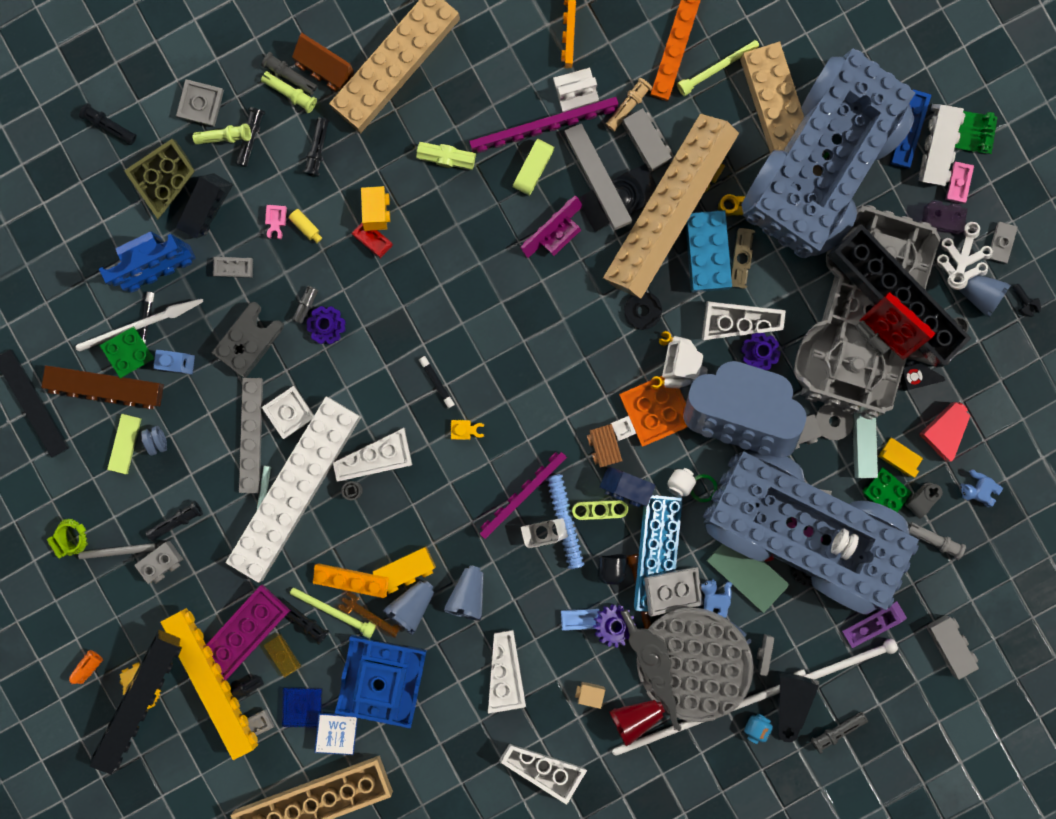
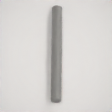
(117, 551)

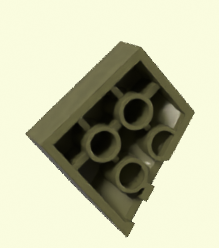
(161, 176)

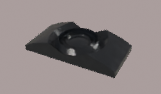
(634, 190)

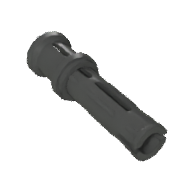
(281, 68)
(831, 736)

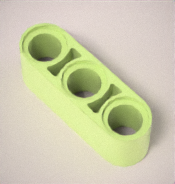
(533, 167)
(609, 509)

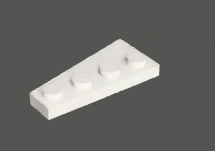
(506, 680)

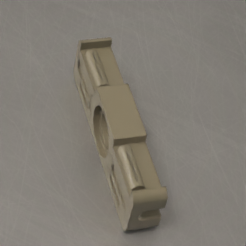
(743, 244)

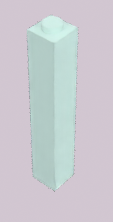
(864, 447)

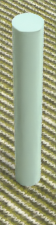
(264, 484)

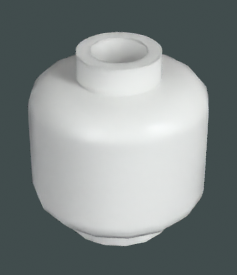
(681, 482)

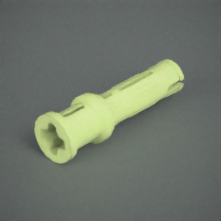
(296, 95)
(228, 134)

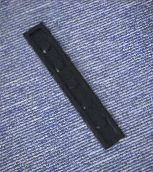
(32, 404)

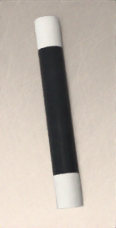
(146, 313)
(437, 383)

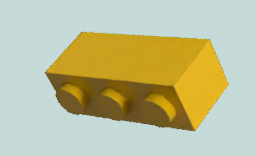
(407, 569)

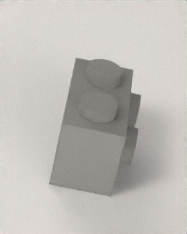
(159, 562)

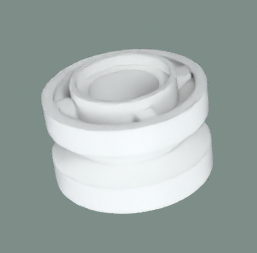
(844, 544)

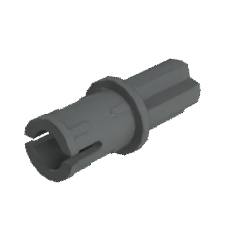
(305, 303)
(872, 338)

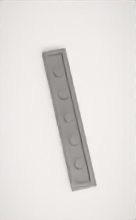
(598, 177)

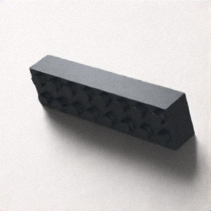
(879, 273)

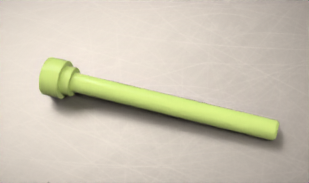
(686, 86)
(365, 628)

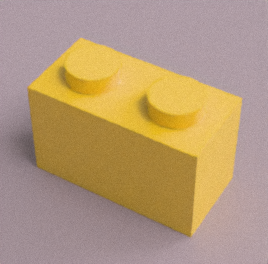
(374, 208)

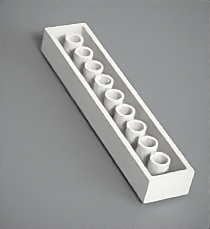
(293, 489)

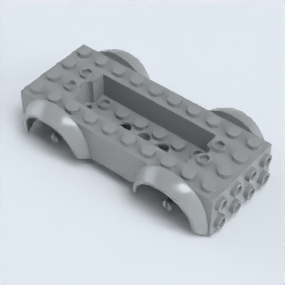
(834, 355)

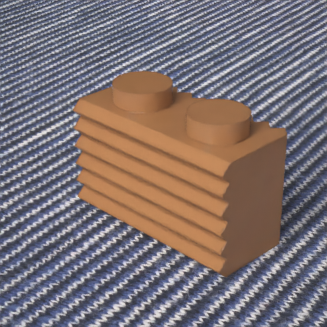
(604, 445)

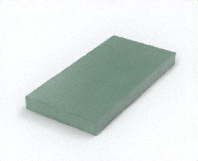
(751, 577)

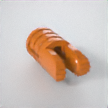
(85, 667)

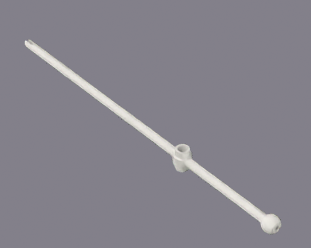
(888, 646)

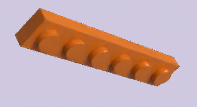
(675, 49)

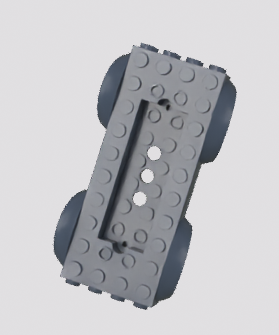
(872, 119)
(767, 490)

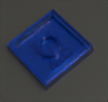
(301, 706)

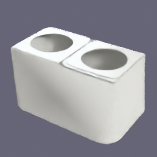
(531, 539)

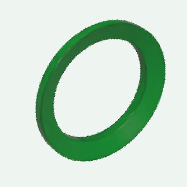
(715, 488)

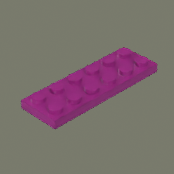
(246, 630)

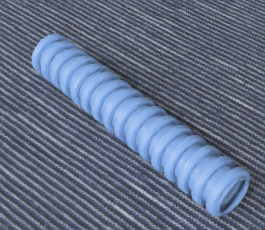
(562, 511)

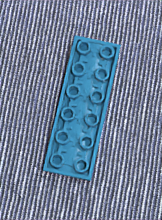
(657, 542)

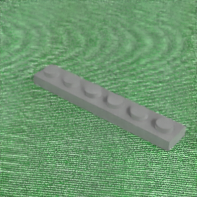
(251, 435)

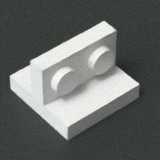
(576, 89)

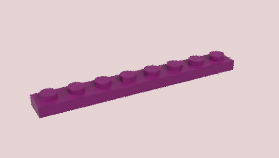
(552, 123)

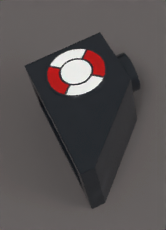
(918, 376)

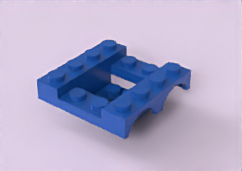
(146, 260)
(398, 698)

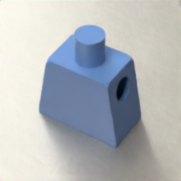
(173, 362)

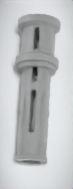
(944, 544)

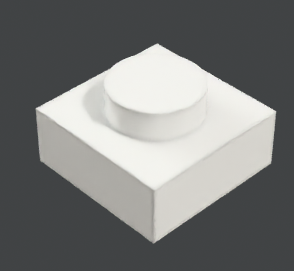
(623, 428)

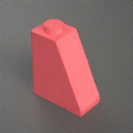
(947, 430)

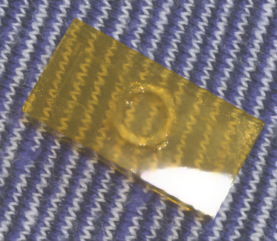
(282, 655)

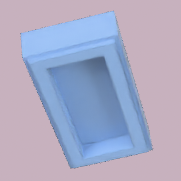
(578, 619)

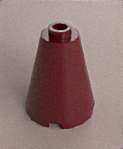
(636, 719)

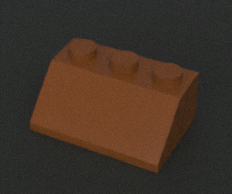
(322, 63)

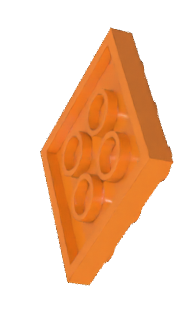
(654, 411)

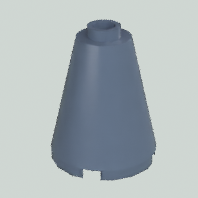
(984, 293)
(467, 595)
(410, 606)

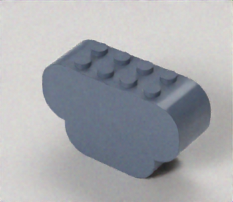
(746, 409)

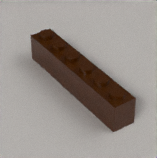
(101, 385)

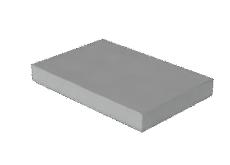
(673, 591)

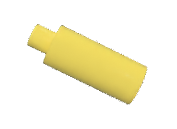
(305, 225)

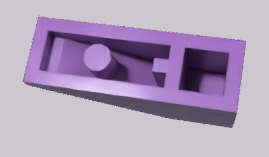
(874, 625)

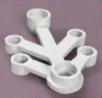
(963, 259)

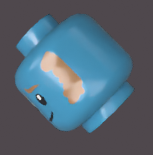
(758, 728)

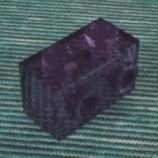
(944, 217)

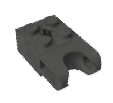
(248, 334)

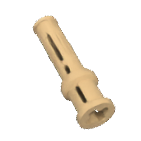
(634, 97)

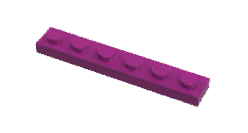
(515, 500)

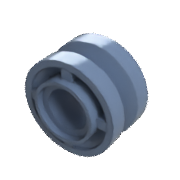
(154, 440)

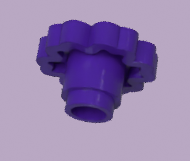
(326, 325)
(760, 351)

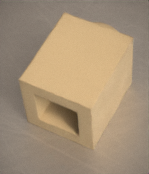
(590, 694)

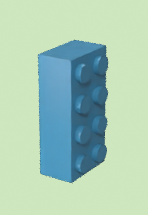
(708, 252)

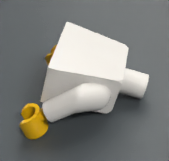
(682, 363)

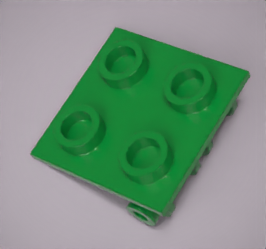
(977, 132)
(126, 352)
(887, 491)

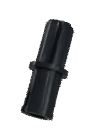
(245, 688)

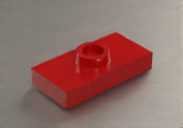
(372, 240)

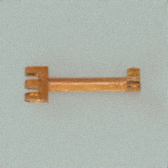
(352, 605)

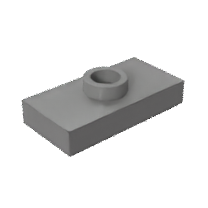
(1003, 242)
(233, 267)
(764, 654)
(260, 722)

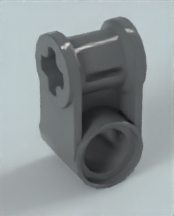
(921, 501)

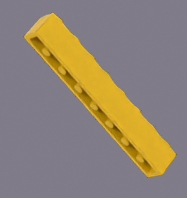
(211, 685)

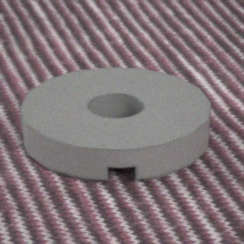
(841, 430)

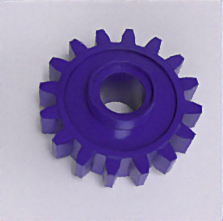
(604, 623)

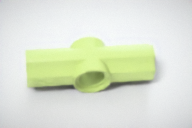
(446, 156)

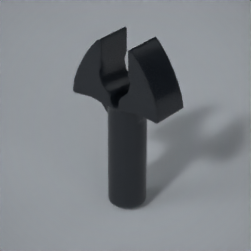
(1027, 301)

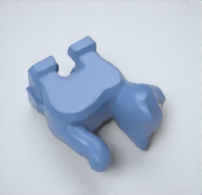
(982, 490)
(716, 600)

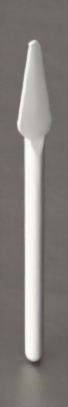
(171, 312)

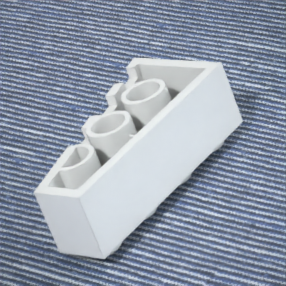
(941, 144)
(729, 320)
(548, 773)

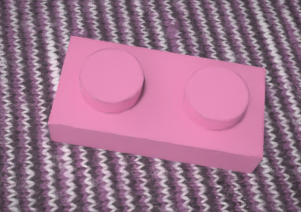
(959, 182)

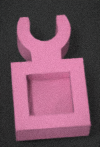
(275, 217)

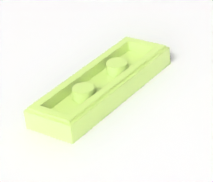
(124, 444)

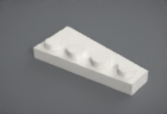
(380, 456)

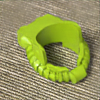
(59, 540)

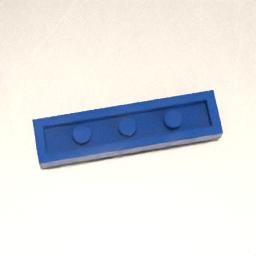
(905, 151)

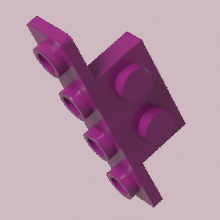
(556, 231)

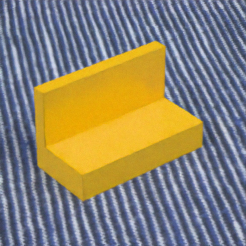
(901, 458)

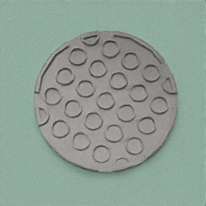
(708, 663)

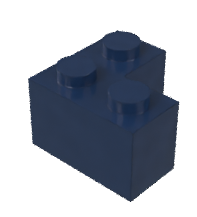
(621, 485)

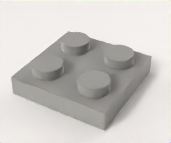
(200, 103)

